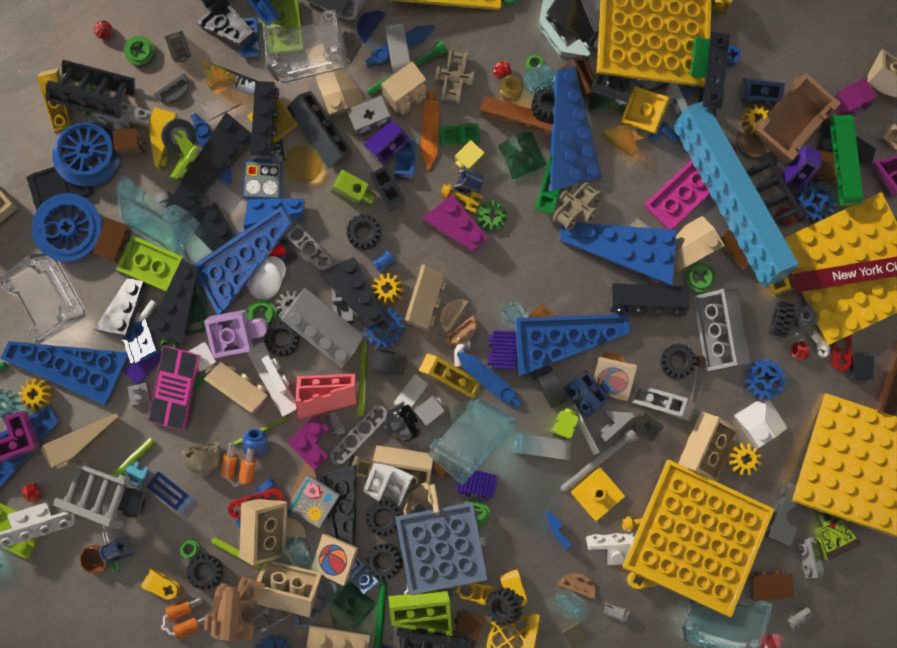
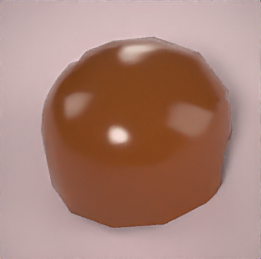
(91, 560)

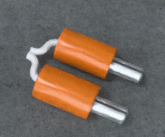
(229, 465)
(179, 610)

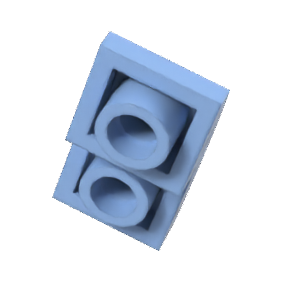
(362, 578)

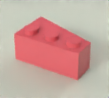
(324, 393)

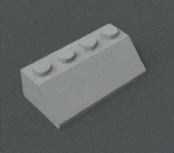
(322, 327)
(721, 329)

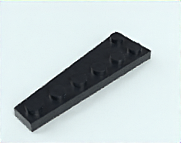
(216, 156)

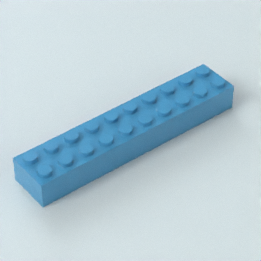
(735, 194)

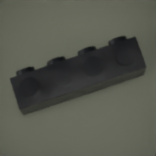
(264, 121)
(319, 129)
(649, 299)

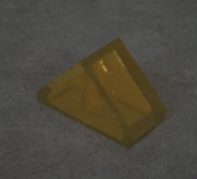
(217, 76)
(621, 137)

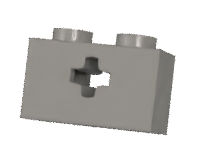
(374, 107)
(430, 411)

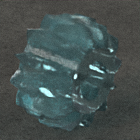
(538, 77)
(10, 400)

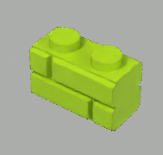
(565, 424)

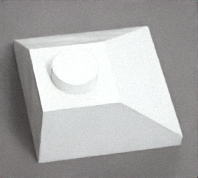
(760, 422)

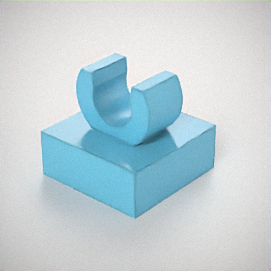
(136, 475)

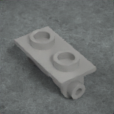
(808, 549)

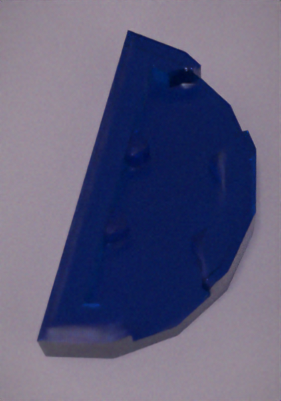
(368, 23)

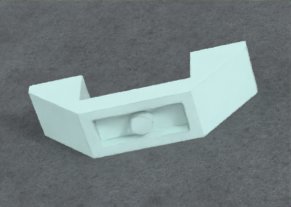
(575, 50)

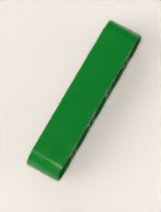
(846, 160)

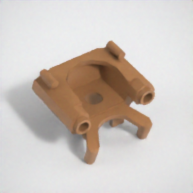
(227, 609)

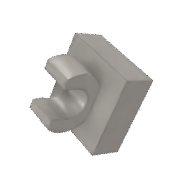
(139, 394)

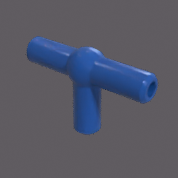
(664, 128)

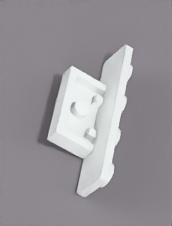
(275, 382)
(33, 523)
(616, 545)

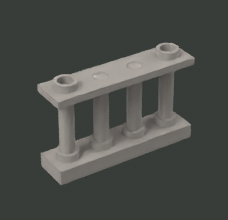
(95, 513)

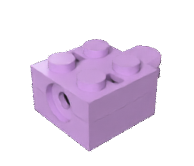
(233, 330)

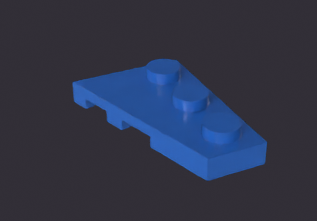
(260, 208)

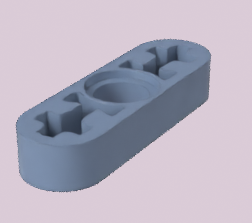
(311, 619)

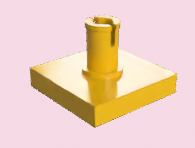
(597, 494)

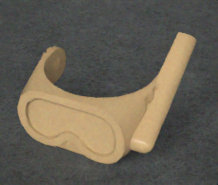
(420, 494)

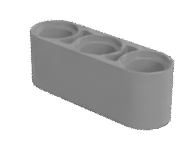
(397, 46)
(543, 447)

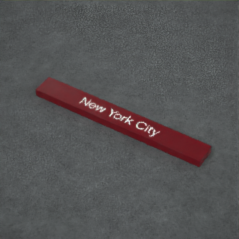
(844, 275)

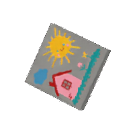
(313, 501)

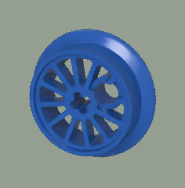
(95, 175)
(41, 227)

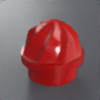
(103, 29)
(502, 69)
(801, 350)
(31, 492)

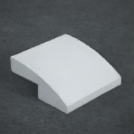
(388, 483)

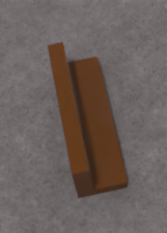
(888, 393)

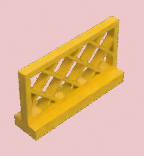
(531, 632)

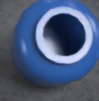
(255, 440)

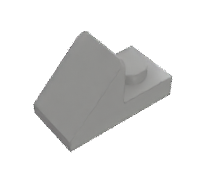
(676, 97)
(618, 419)

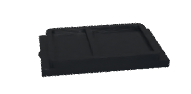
(573, 19)
(49, 183)

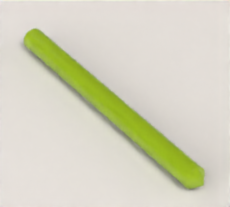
(266, 428)

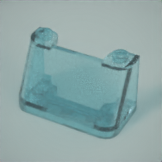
(170, 229)
(471, 439)
(710, 629)

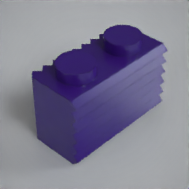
(386, 141)
(802, 168)
(503, 350)
(480, 484)

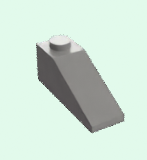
(663, 402)

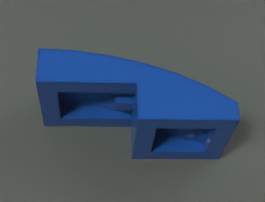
(252, 48)
(405, 160)
(555, 525)

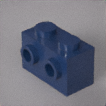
(760, 89)
(586, 393)

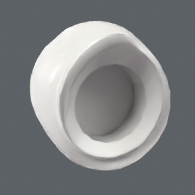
(267, 279)

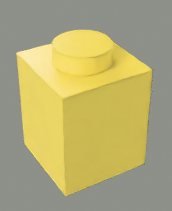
(469, 156)

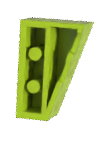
(422, 611)

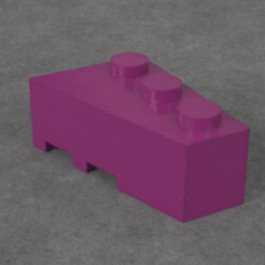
(887, 174)
(456, 224)

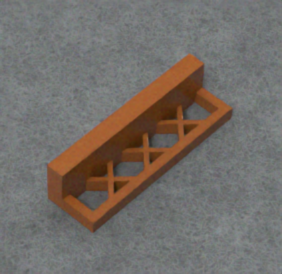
(514, 115)

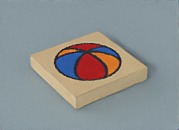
(615, 377)
(334, 559)

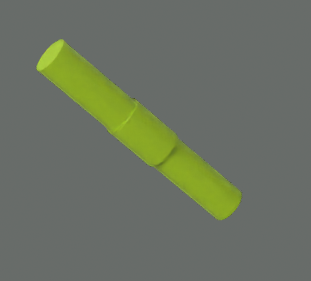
(134, 457)

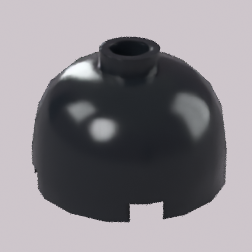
(401, 423)

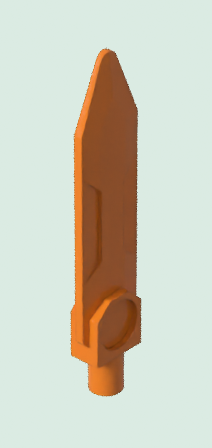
(430, 130)

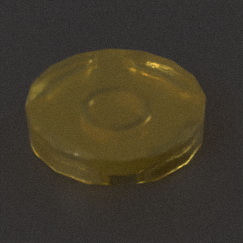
(303, 163)

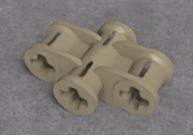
(454, 77)
(577, 206)

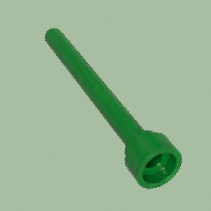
(437, 50)
(380, 614)

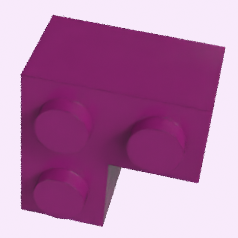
(855, 98)
(21, 437)
(306, 441)

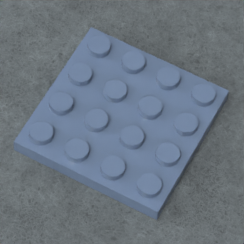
(441, 548)

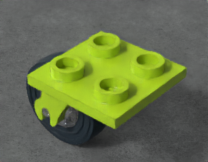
(180, 138)

